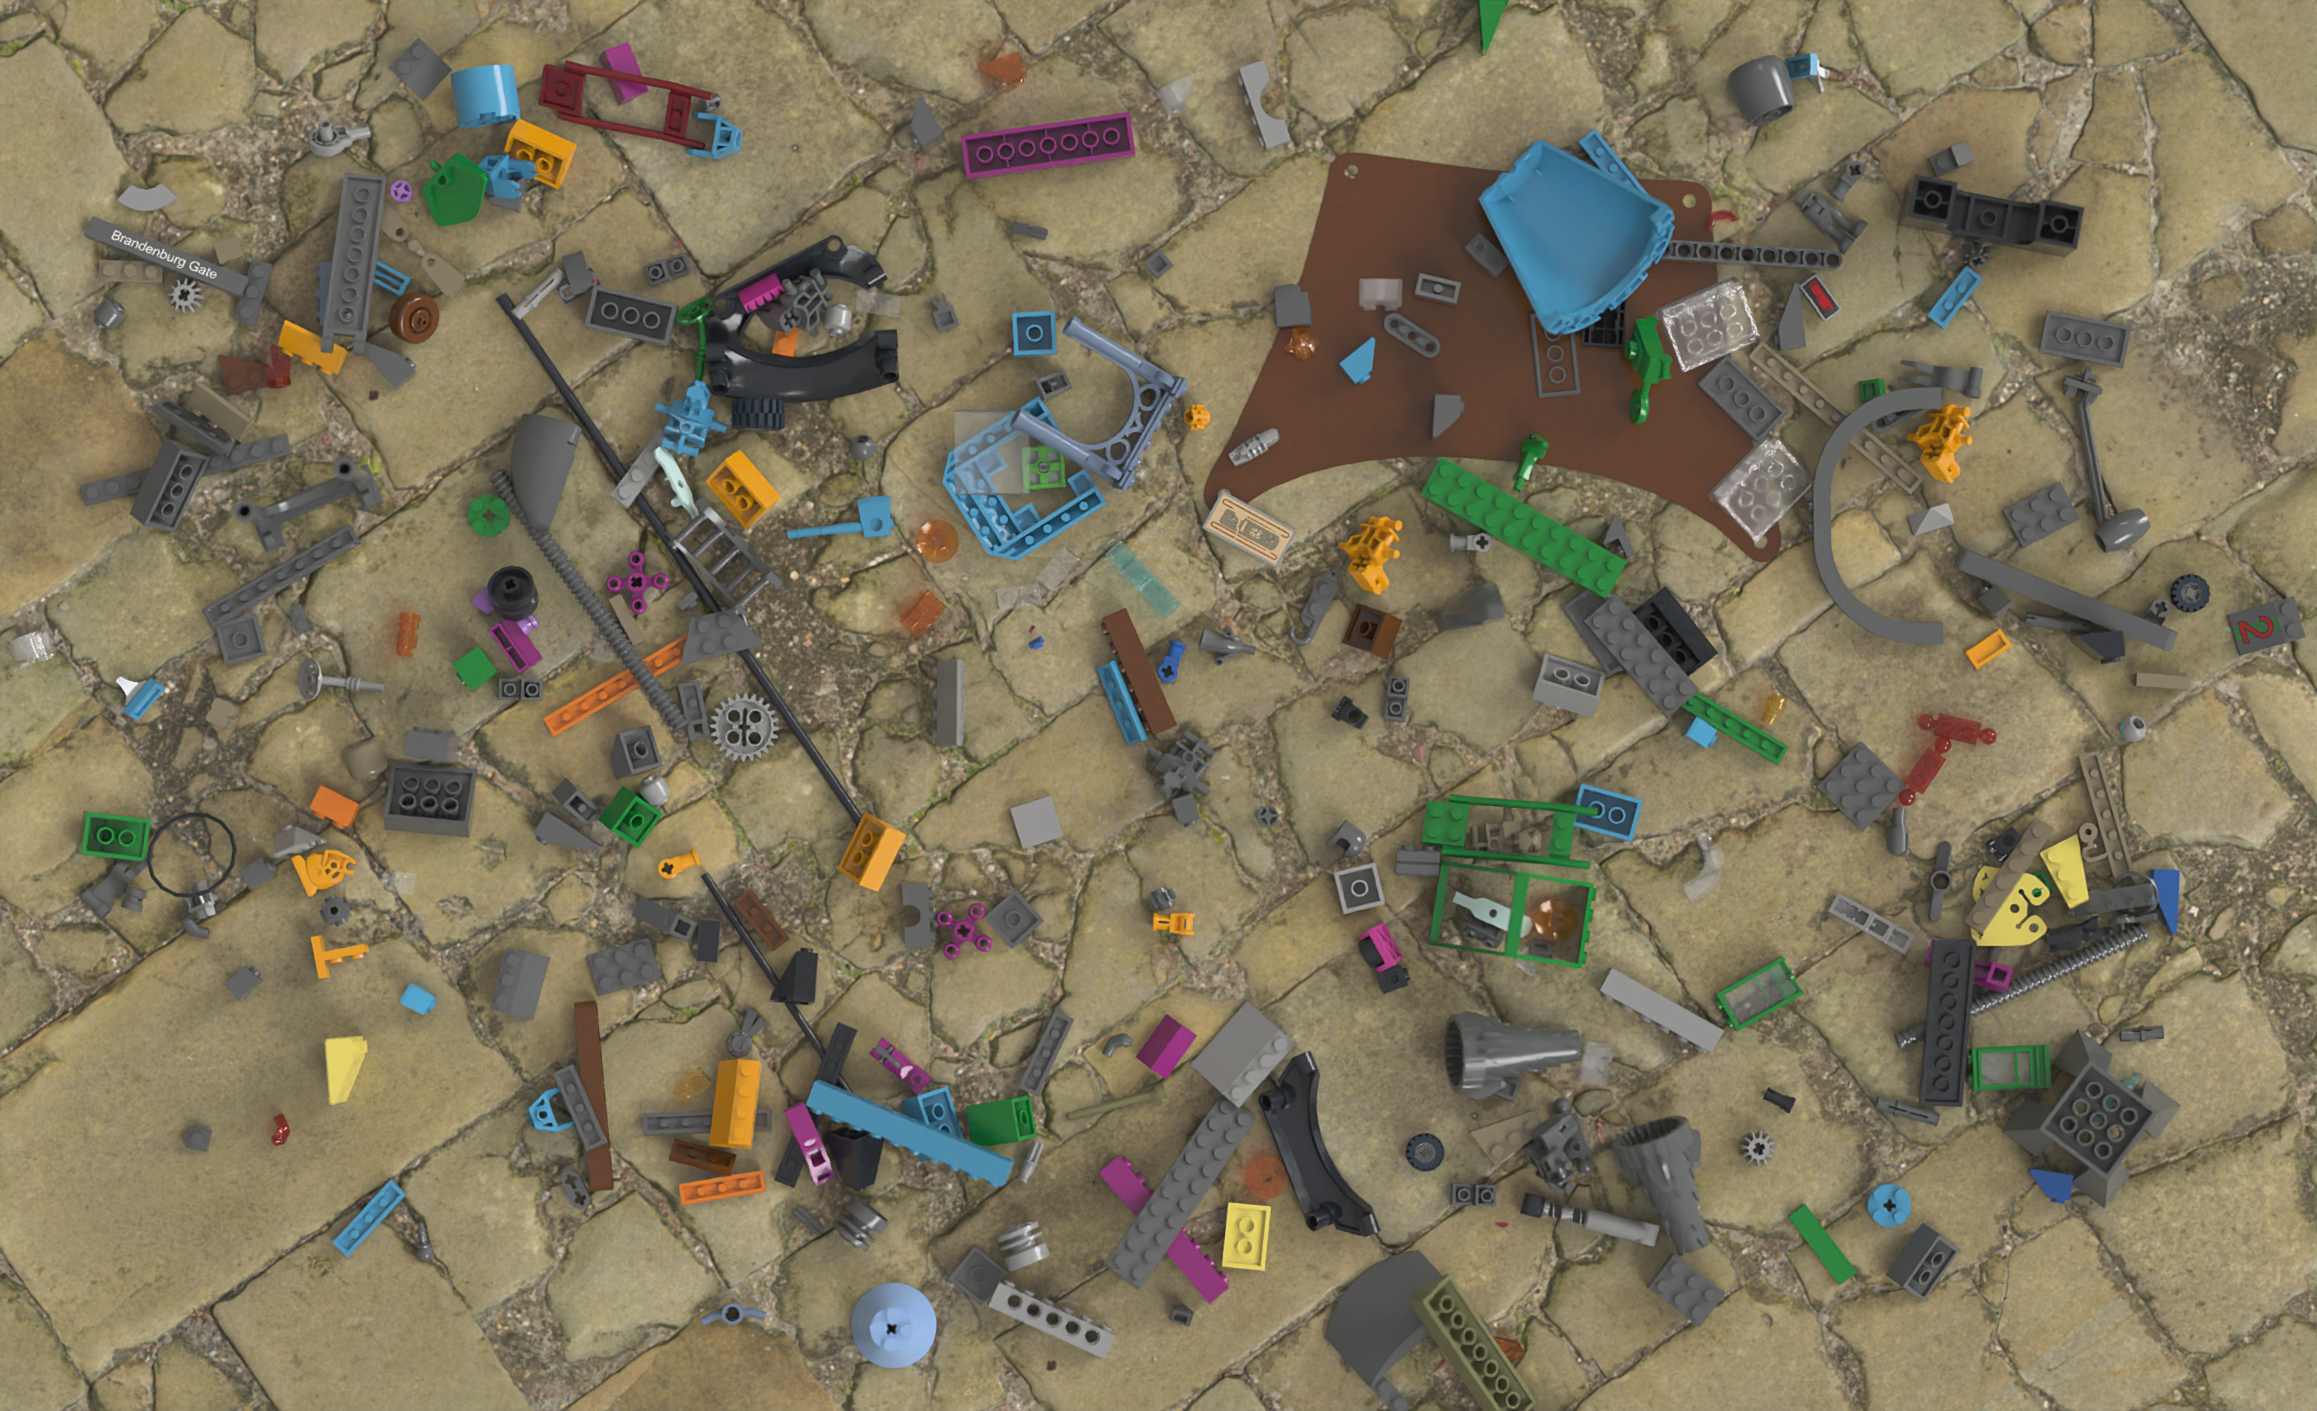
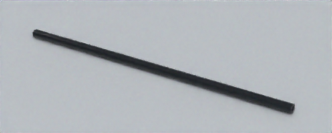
(767, 970)

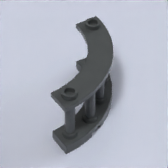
(739, 545)

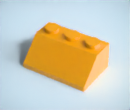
(542, 148)
(308, 346)
(742, 489)
(871, 852)

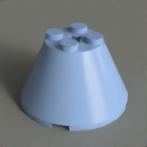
(894, 1305)

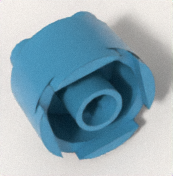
(1897, 1213)

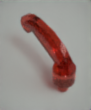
(1719, 215)

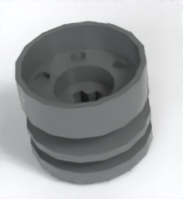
(860, 1223)

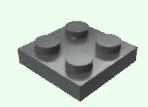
(241, 639)
(1014, 919)
(978, 1275)

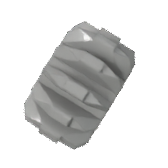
(192, 298)
(1764, 1151)

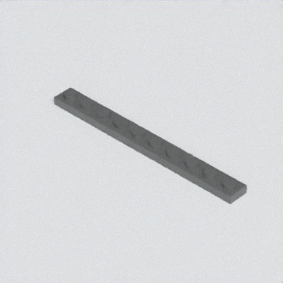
(240, 456)

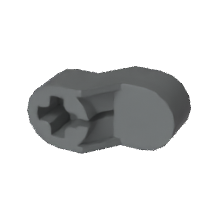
(2158, 608)

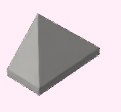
(1930, 519)

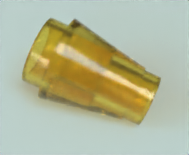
(1774, 708)

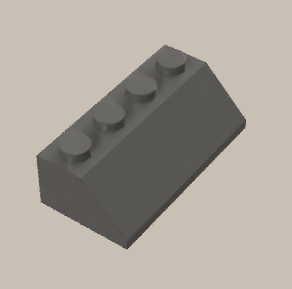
(169, 485)

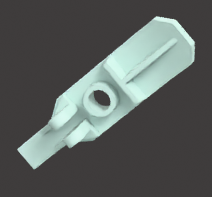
(677, 481)
(1481, 907)

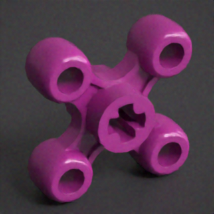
(638, 592)
(969, 922)

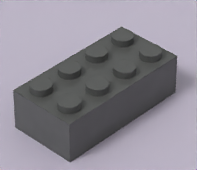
(631, 316)
(432, 745)

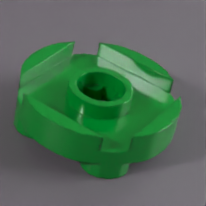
(479, 508)

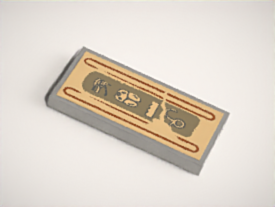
(1249, 529)

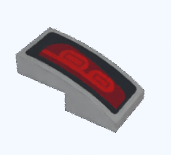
(1819, 297)

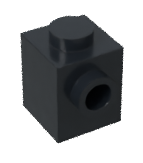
(1393, 978)

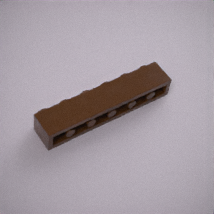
(1139, 671)

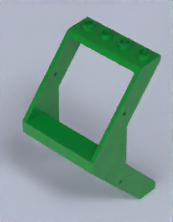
(1516, 913)

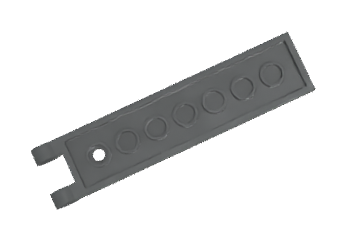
(354, 260)

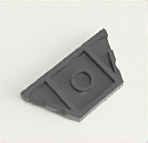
(717, 636)

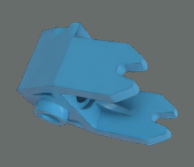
(721, 145)
(501, 169)
(542, 1105)

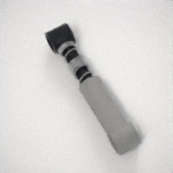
(1593, 1220)

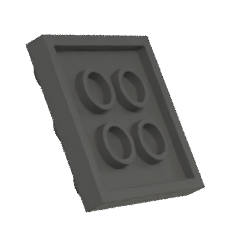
(1861, 786)

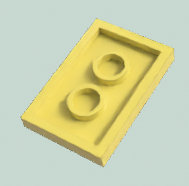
(1246, 1236)

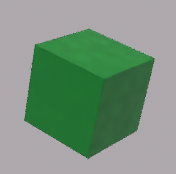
(475, 669)

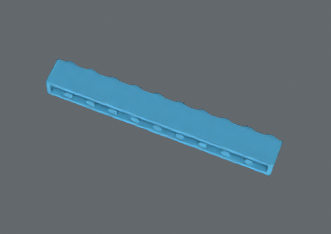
(910, 1133)

